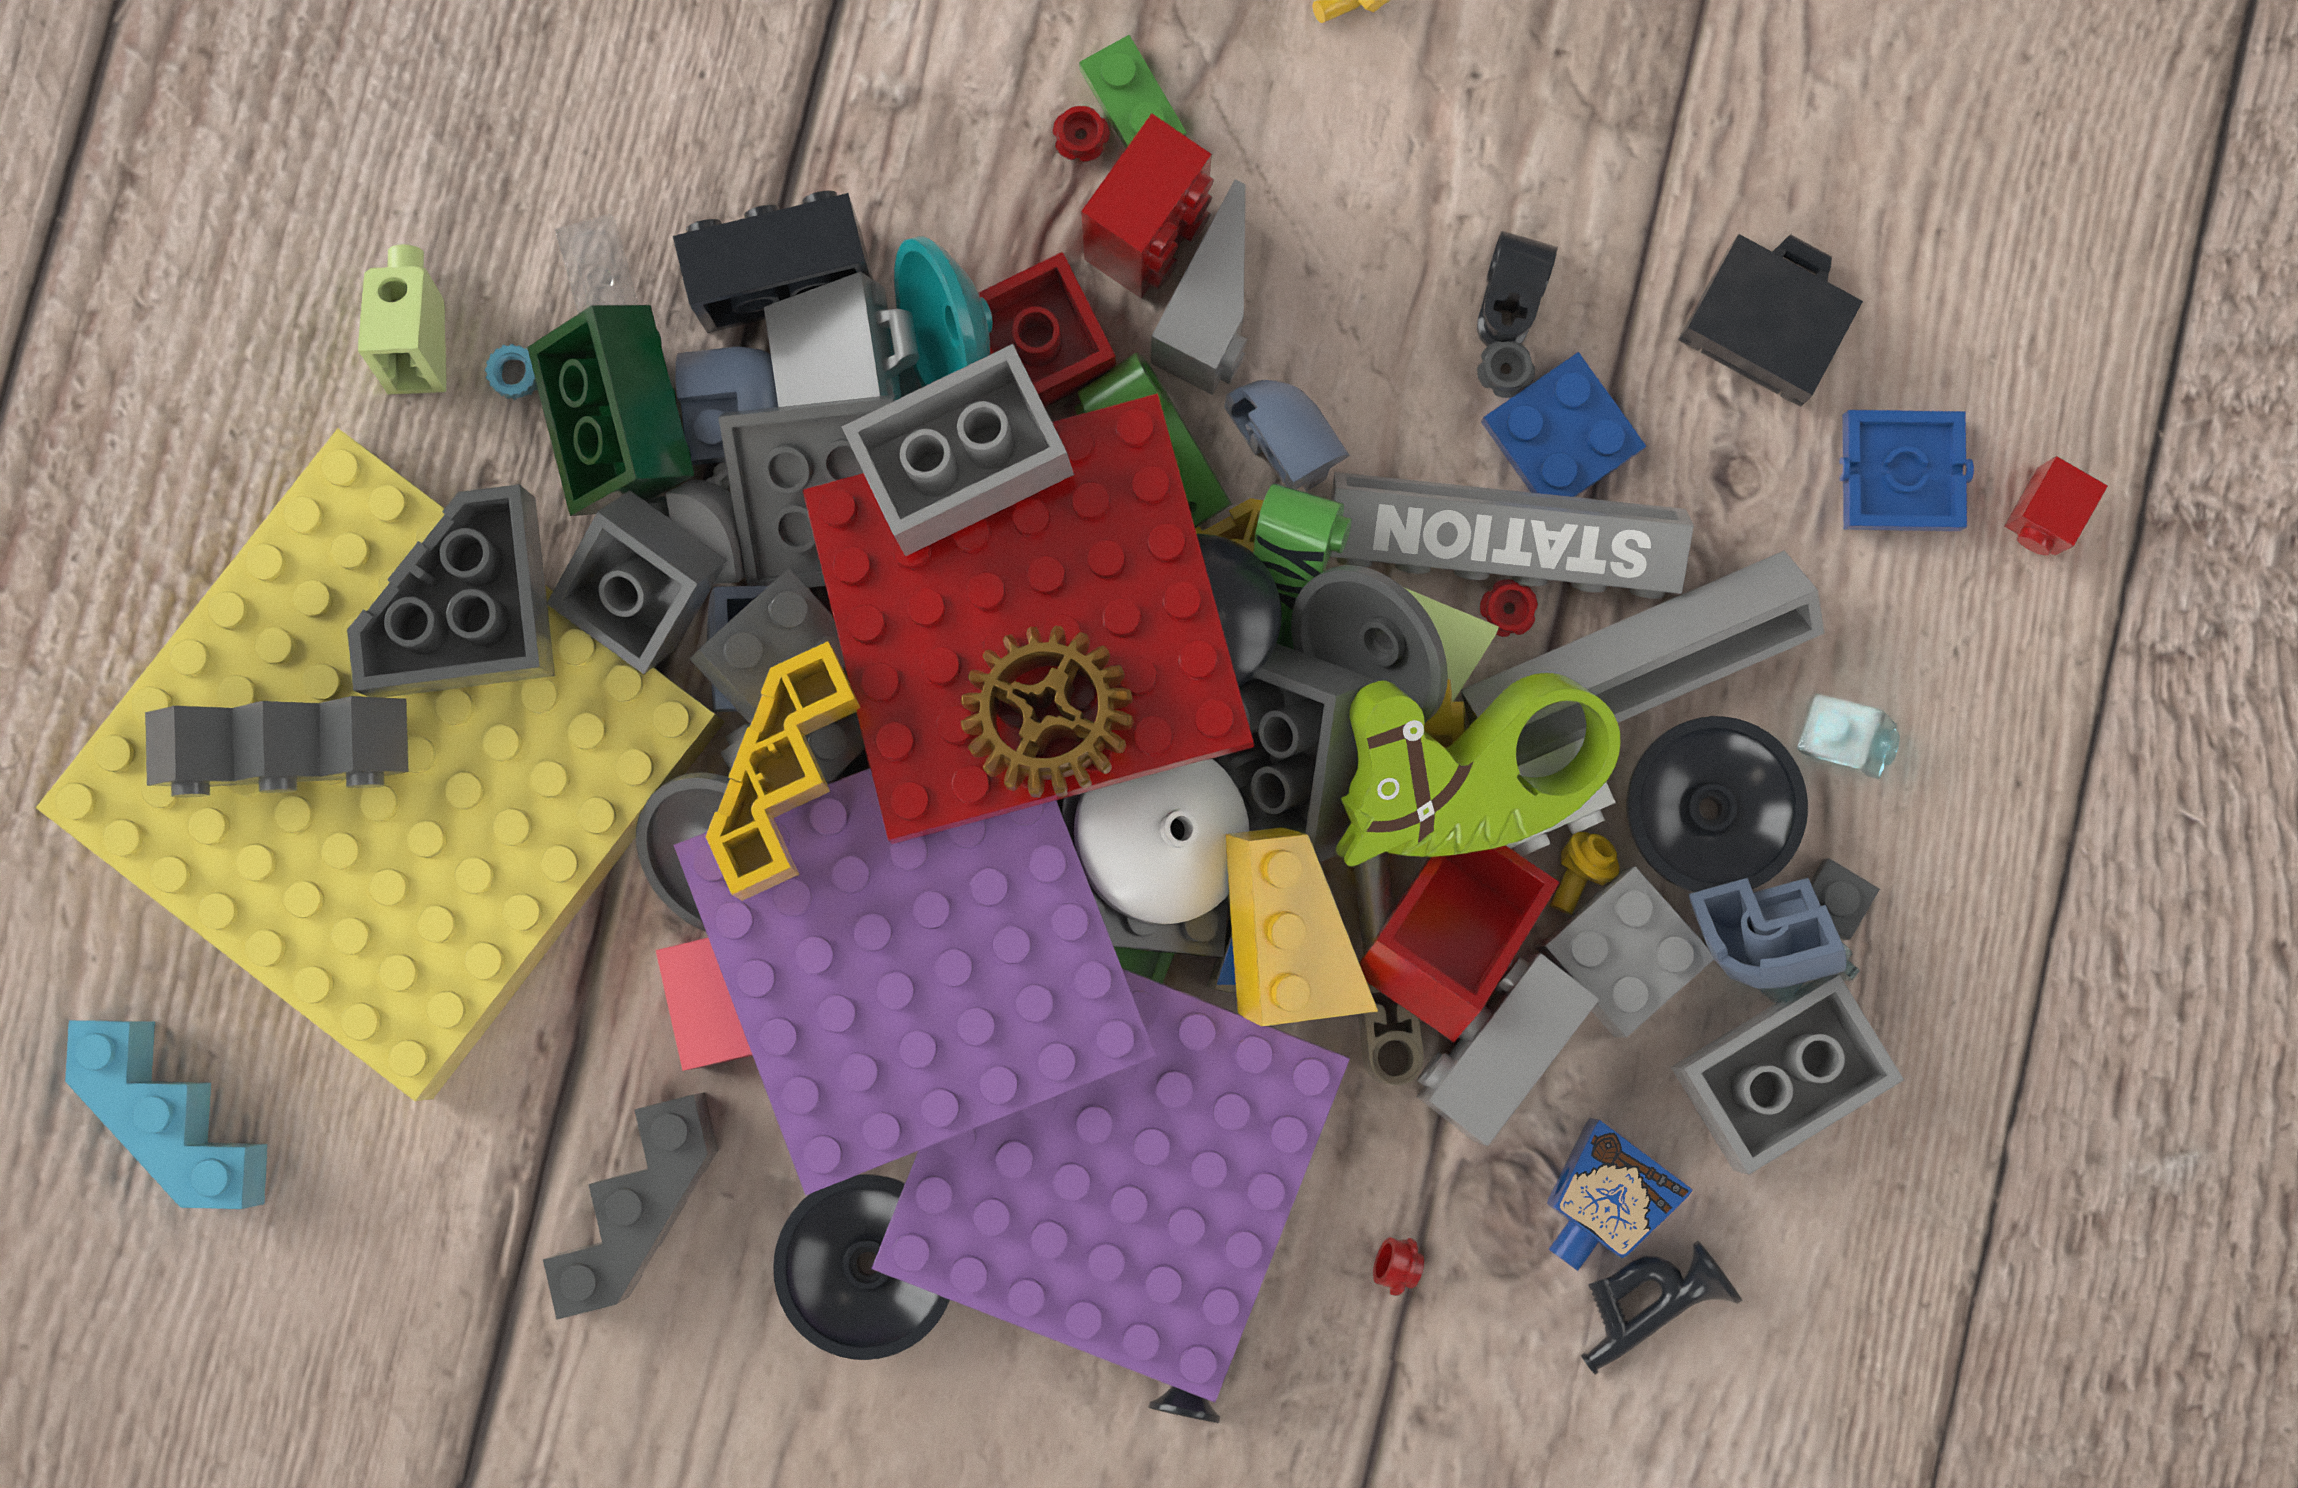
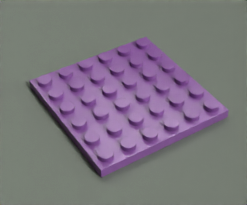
(915, 978)
(1133, 1203)

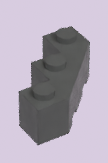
(276, 744)
(636, 1208)

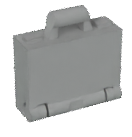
(839, 343)

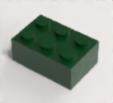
(610, 407)

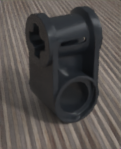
(1515, 284)

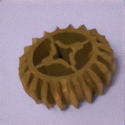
(1036, 735)

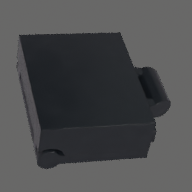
(1773, 316)

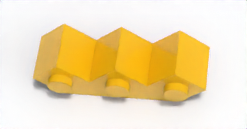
(777, 769)

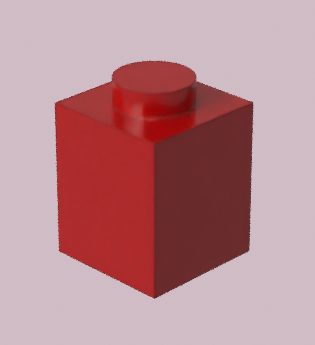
(2055, 507)

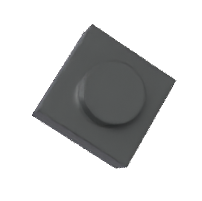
(1844, 895)

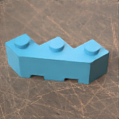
(160, 1120)

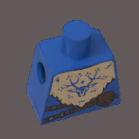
(1610, 1195)

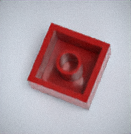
(1050, 328)

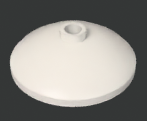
(1135, 859)

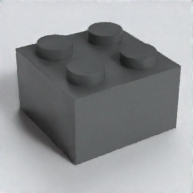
(636, 581)

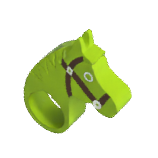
(1471, 795)

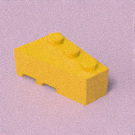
(1288, 933)

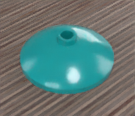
(945, 306)

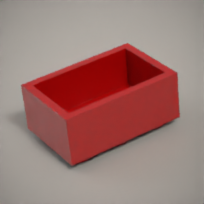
(1148, 207)
(1456, 934)

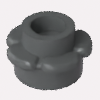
(1507, 353)

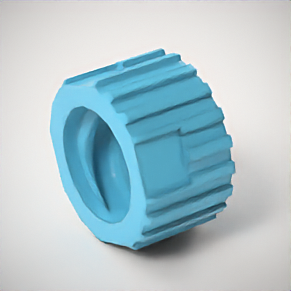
(495, 367)

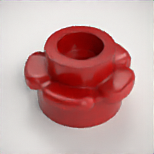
(1078, 119)
(1524, 605)
(1398, 1265)

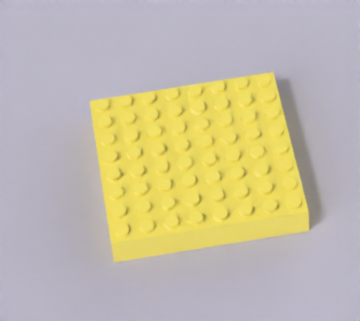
(403, 904)

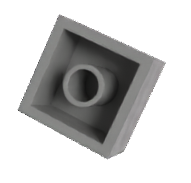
(1627, 951)

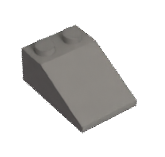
(1204, 319)

